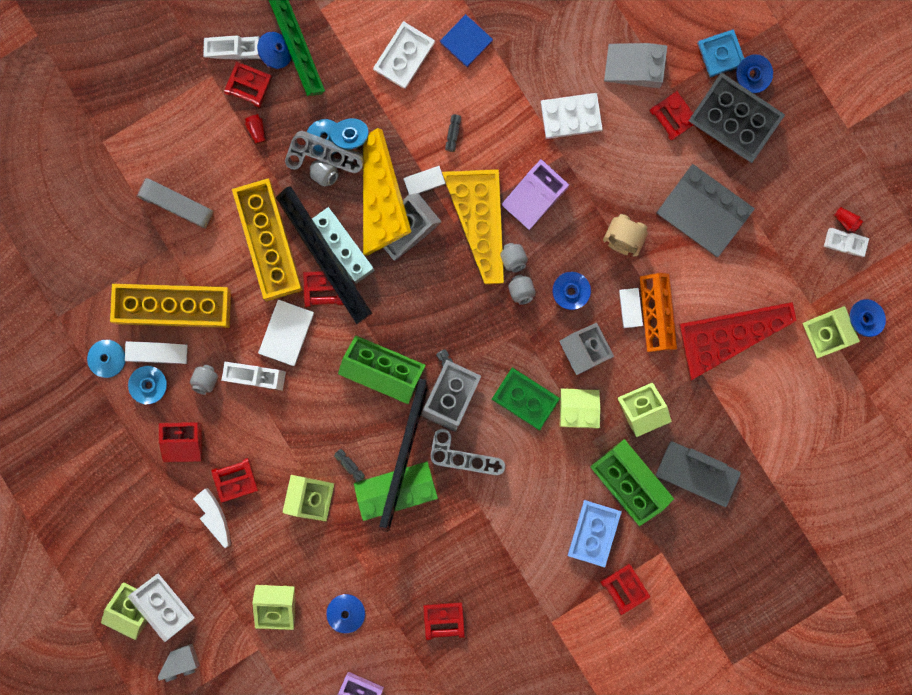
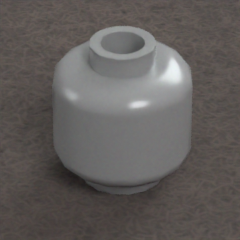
(323, 173)
(514, 257)
(521, 289)
(203, 379)

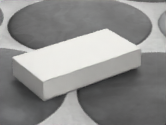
(424, 181)
(630, 308)

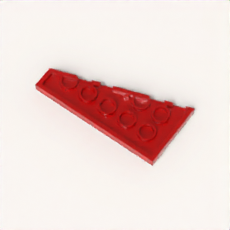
(722, 337)

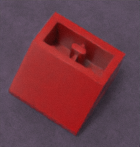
(180, 442)

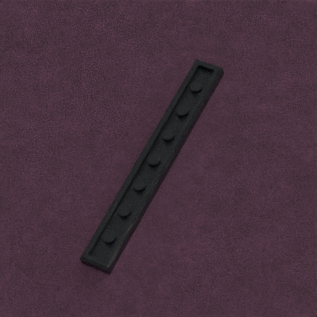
(323, 255)
(403, 456)

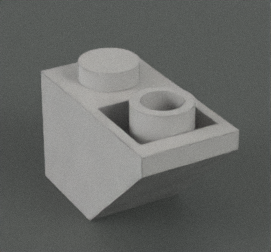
(179, 661)

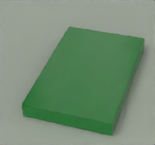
(525, 398)

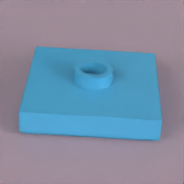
(721, 53)

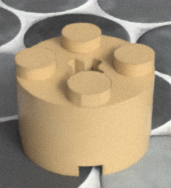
(626, 235)

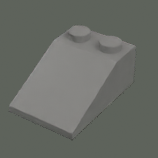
(636, 64)
(421, 222)
(450, 396)

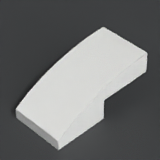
(846, 242)

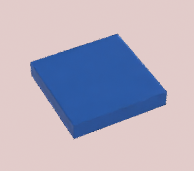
(466, 40)

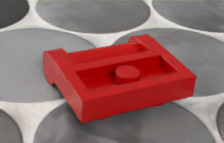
(249, 78)
(678, 111)
(318, 282)
(237, 486)
(631, 586)
(443, 614)

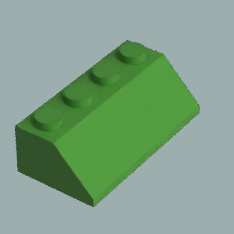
(381, 369)
(632, 483)
(415, 490)

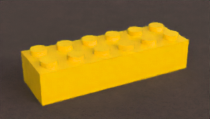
(267, 240)
(170, 305)

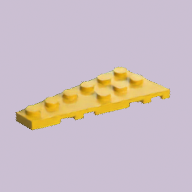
(382, 202)
(478, 208)

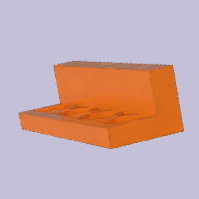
(662, 312)

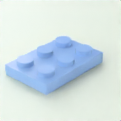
(594, 533)

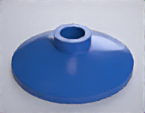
(270, 54)
(762, 69)
(578, 283)
(874, 317)
(352, 606)

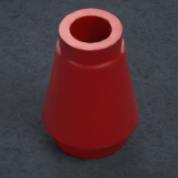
(255, 127)
(848, 219)

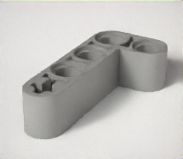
(325, 156)
(175, 203)
(468, 457)

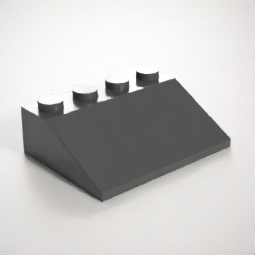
(736, 117)
(705, 210)

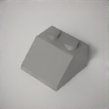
(586, 348)

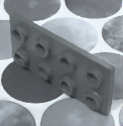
(698, 473)

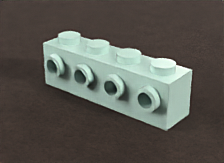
(343, 246)

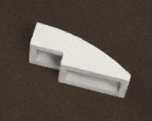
(231, 48)
(156, 352)
(253, 376)
(214, 517)

